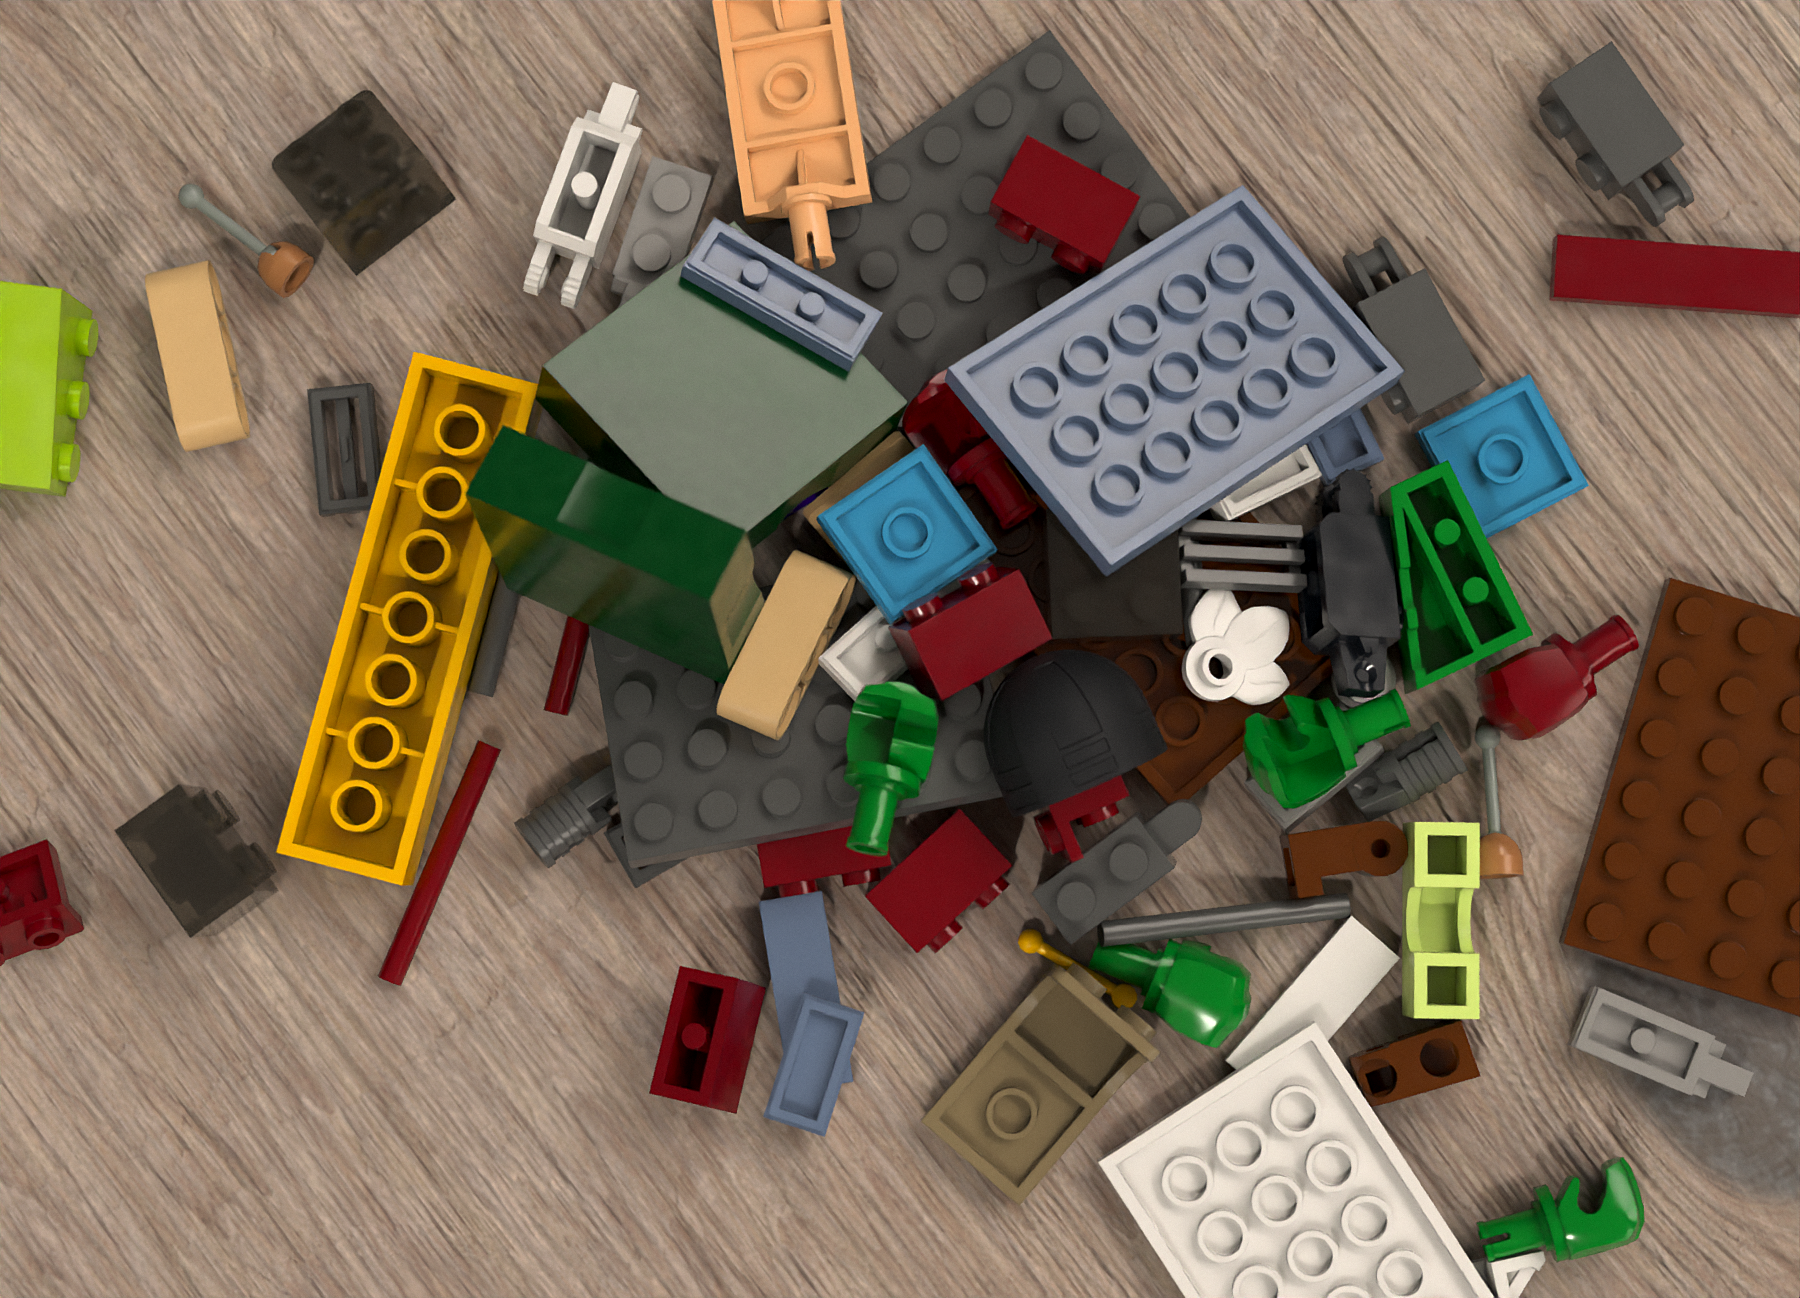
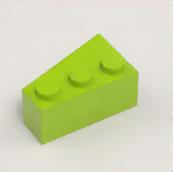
(42, 386)

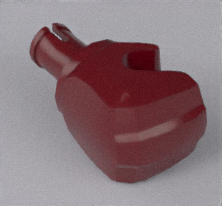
(965, 449)
(1550, 682)

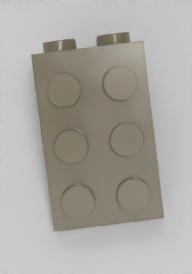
(1040, 1080)

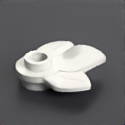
(1242, 643)

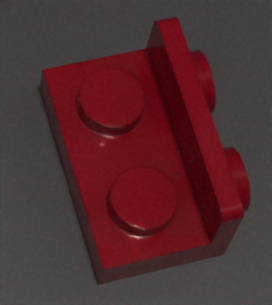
(1087, 808)
(34, 902)

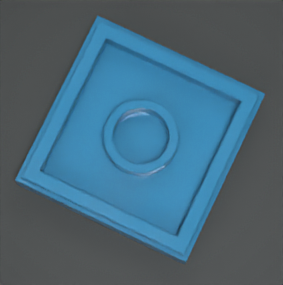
(1505, 455)
(906, 533)

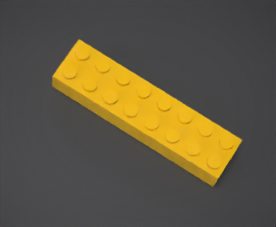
(405, 630)

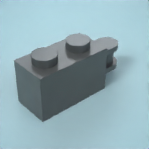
(1616, 133)
(1415, 331)
(1116, 868)

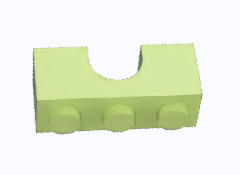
(1437, 895)

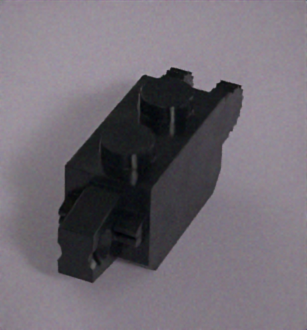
(1351, 586)

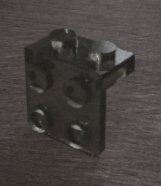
(362, 180)

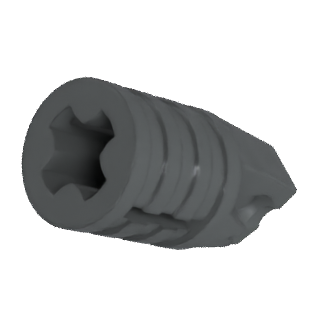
(1406, 773)
(569, 816)

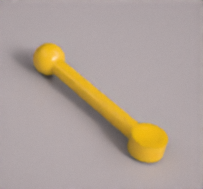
(1031, 941)

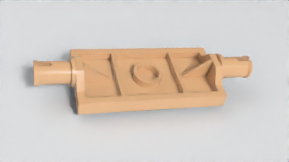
(793, 116)

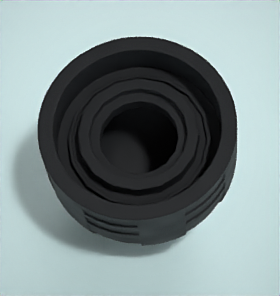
(1066, 728)

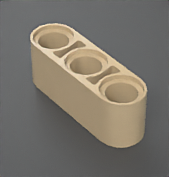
(197, 356)
(786, 644)

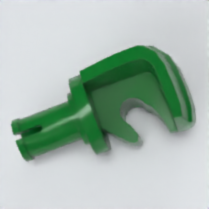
(1315, 745)
(888, 757)
(1183, 985)
(1564, 1227)

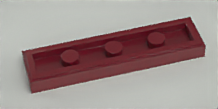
(1675, 276)

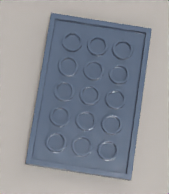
(1173, 378)

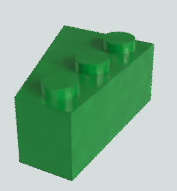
(1446, 580)

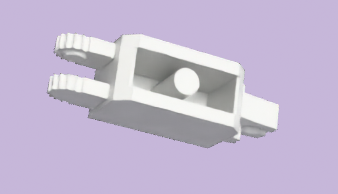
(586, 193)

